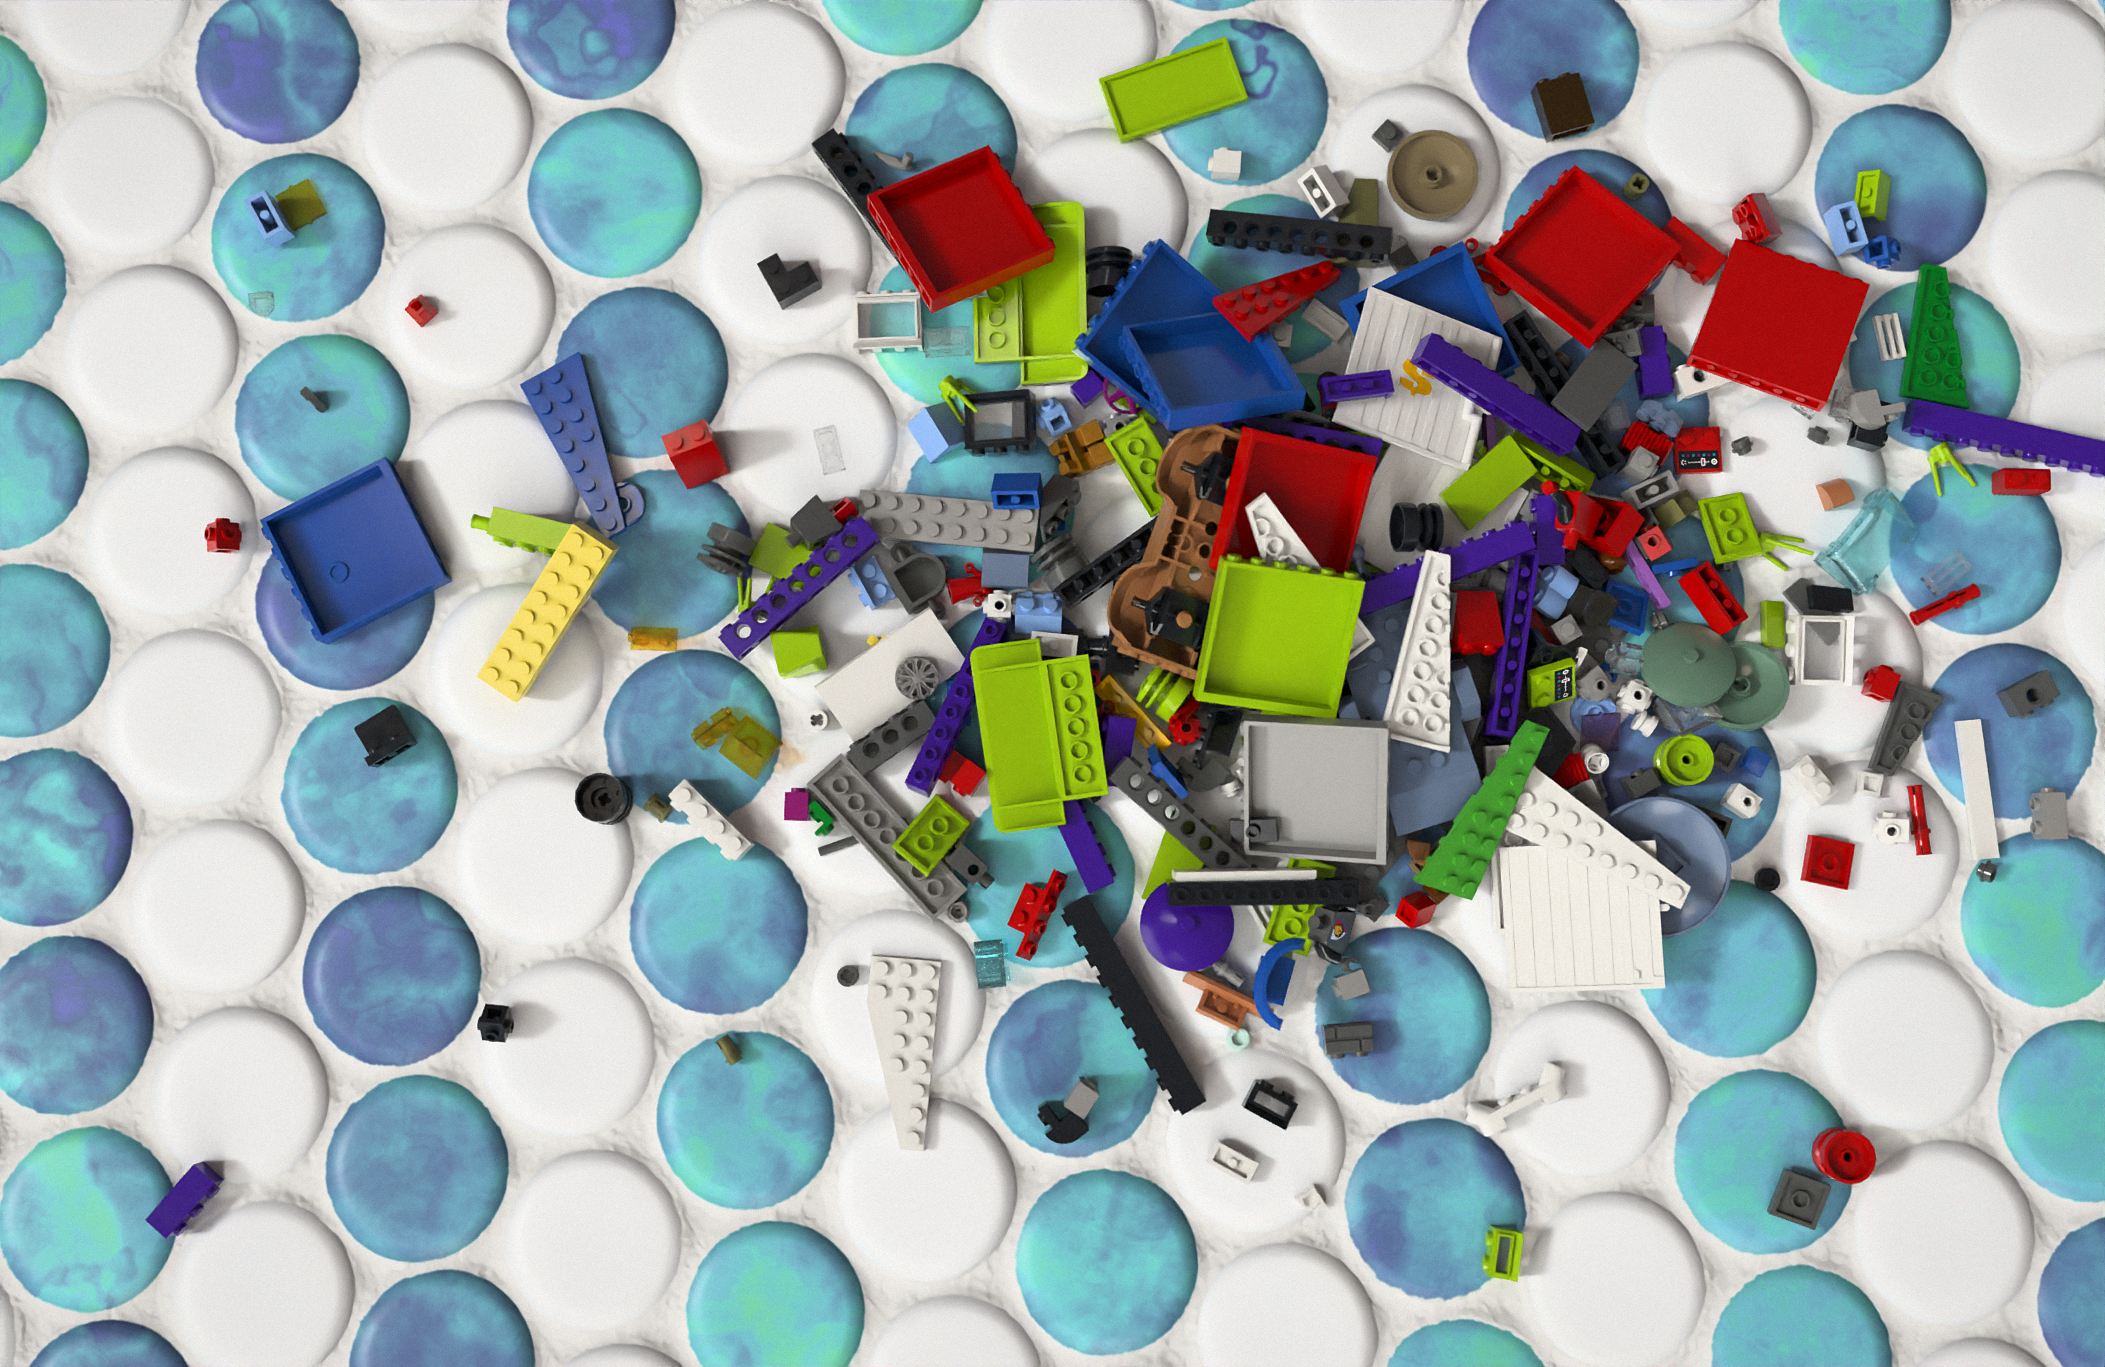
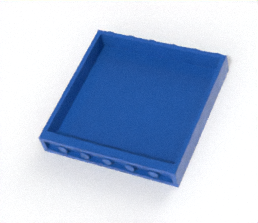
(1449, 287)
(1156, 289)
(1207, 371)
(371, 529)

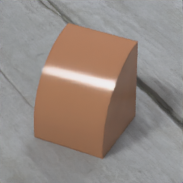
(1834, 493)

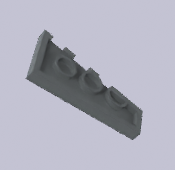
(1902, 726)

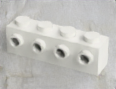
(711, 820)

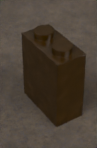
(1562, 106)

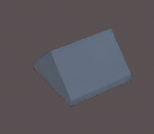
(1005, 569)

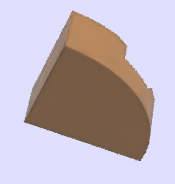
(1418, 851)

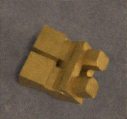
(1073, 455)

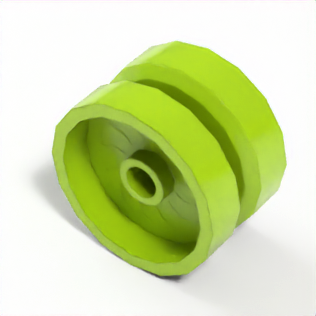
(1696, 755)

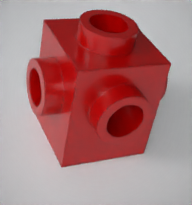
(223, 536)
(1184, 738)

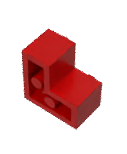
(963, 774)

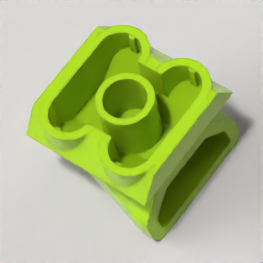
(799, 651)

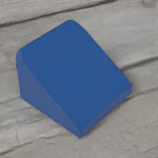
(1755, 761)

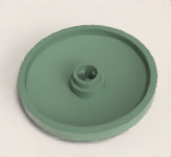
(1688, 664)
(1757, 691)

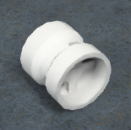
(1594, 758)

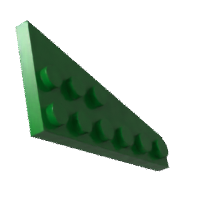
(1933, 349)

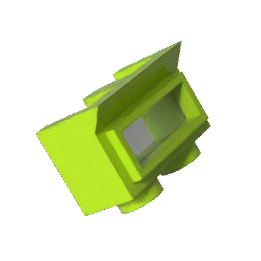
(1502, 1253)

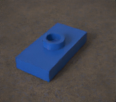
(1673, 568)

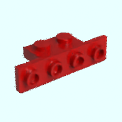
(1034, 911)

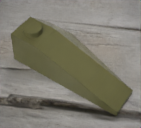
(1360, 210)

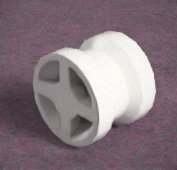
(1644, 723)

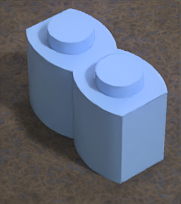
(1554, 591)

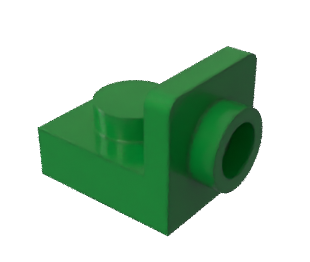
(820, 814)

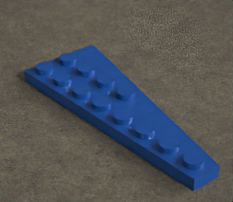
(569, 417)

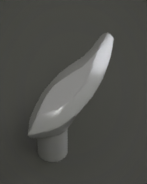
(895, 162)

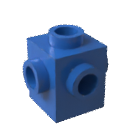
(1882, 251)

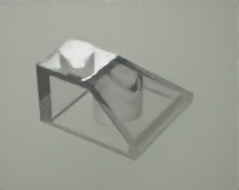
(1685, 719)

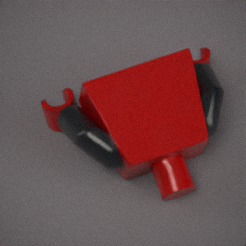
(1576, 514)

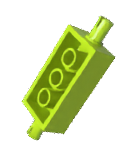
(522, 530)

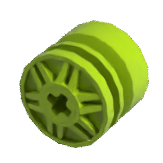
(1165, 691)

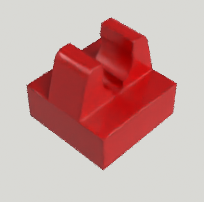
(421, 310)
(843, 509)

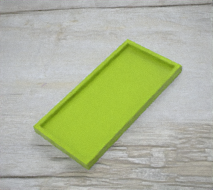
(1173, 89)

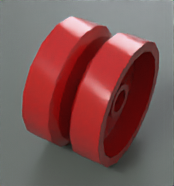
(1843, 1155)

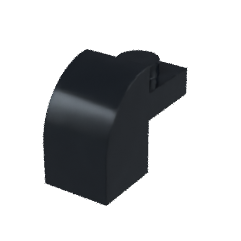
(1064, 1130)

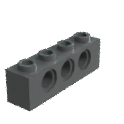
(887, 750)

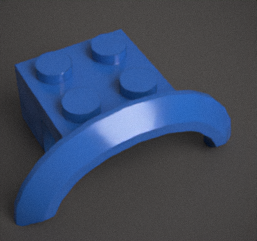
(1018, 492)
(1274, 978)

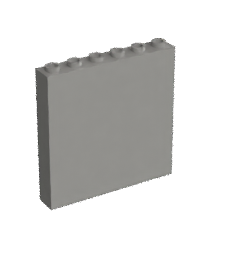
(1321, 782)

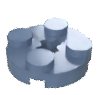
(1659, 419)

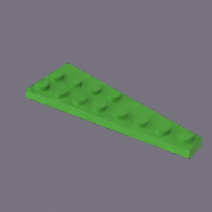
(1476, 830)

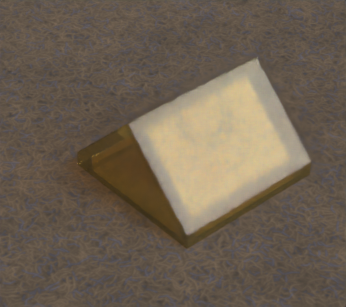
(750, 747)

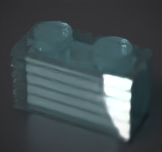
(990, 963)

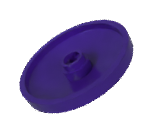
(1185, 935)

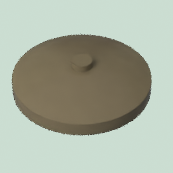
(1432, 175)

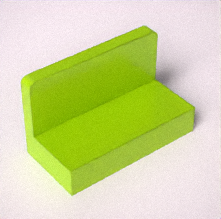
(1872, 194)

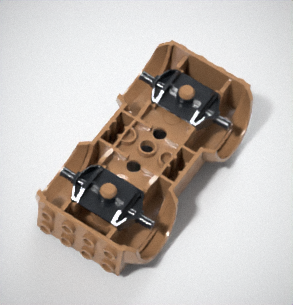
(1155, 603)

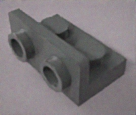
(1626, 338)

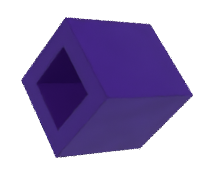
(1088, 389)

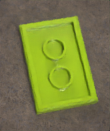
(1729, 528)
(776, 556)
(931, 835)

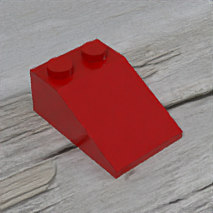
(1615, 528)

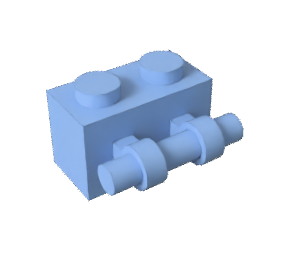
(1038, 612)

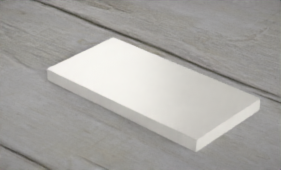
(865, 688)

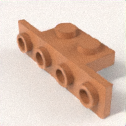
(1221, 1002)

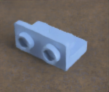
(872, 583)

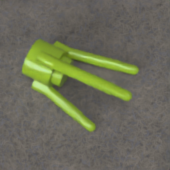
(952, 389)
(1942, 455)
(1770, 541)
(744, 604)

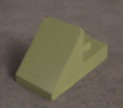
(1675, 509)

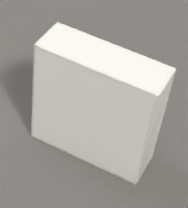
(1869, 784)

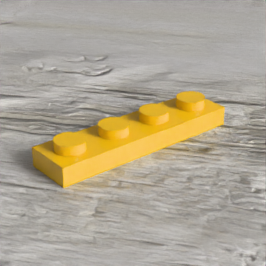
(1146, 729)

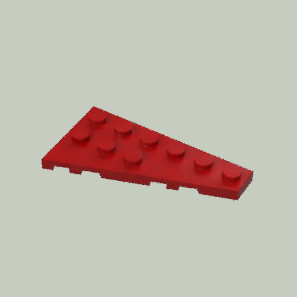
(1274, 299)

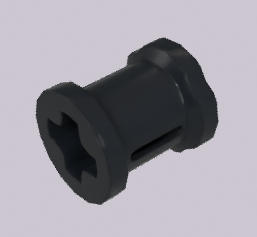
(1095, 645)

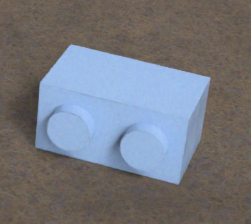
(269, 218)
(1845, 228)

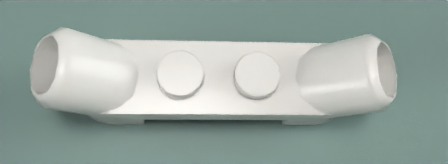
(1491, 1119)

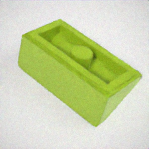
(1772, 624)

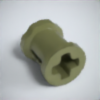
(1638, 181)
(658, 808)

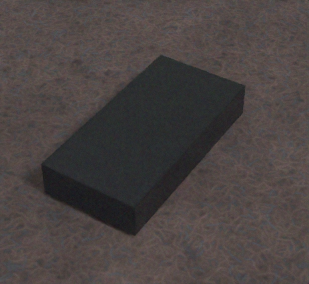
(1830, 598)

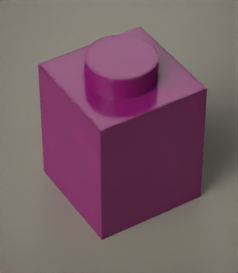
(797, 805)

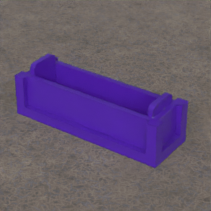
(1356, 386)

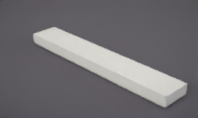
(1976, 789)
(1244, 874)

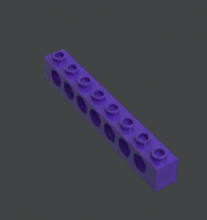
(1346, 440)
(797, 600)
(951, 717)

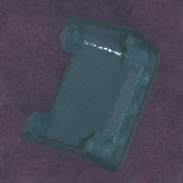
(1869, 542)

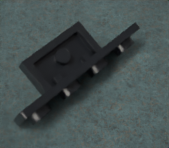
(1219, 735)

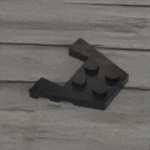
(1556, 745)

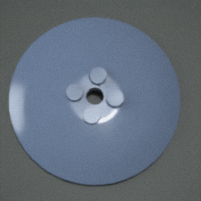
(1688, 847)

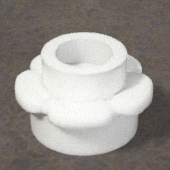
(1230, 787)

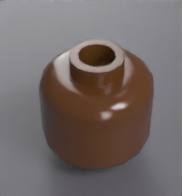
(1612, 564)

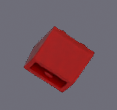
(1756, 220)

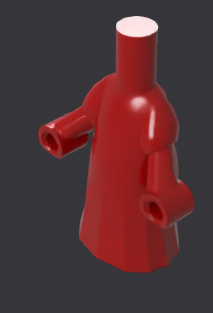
(968, 587)

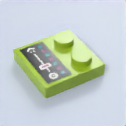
(1551, 683)

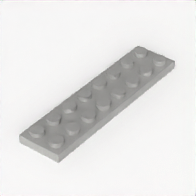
(949, 521)
(876, 829)

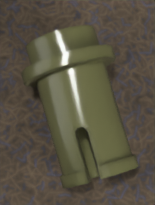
(729, 1050)

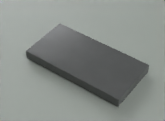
(1594, 384)

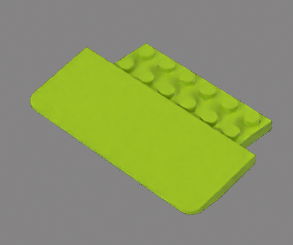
(1042, 310)
(1036, 733)

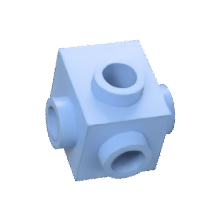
(1053, 416)

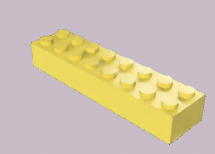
(548, 611)

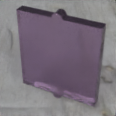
(1602, 730)

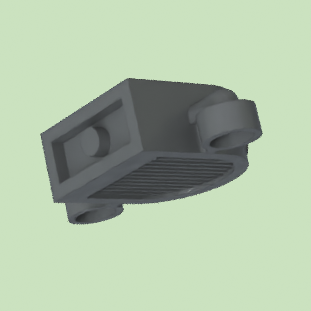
(917, 579)

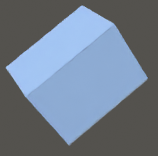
(937, 431)

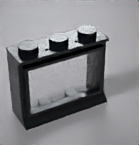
(1002, 422)

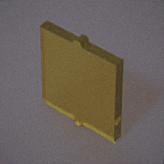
(300, 204)

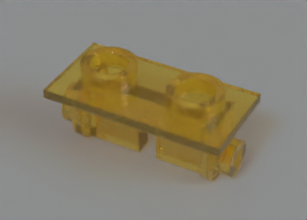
(653, 639)
(706, 735)

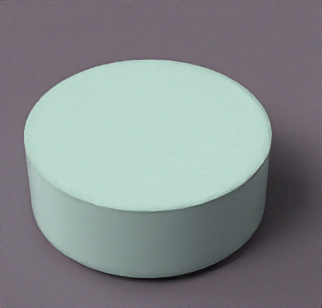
(1238, 1039)

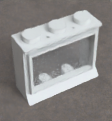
(887, 321)
(1820, 650)

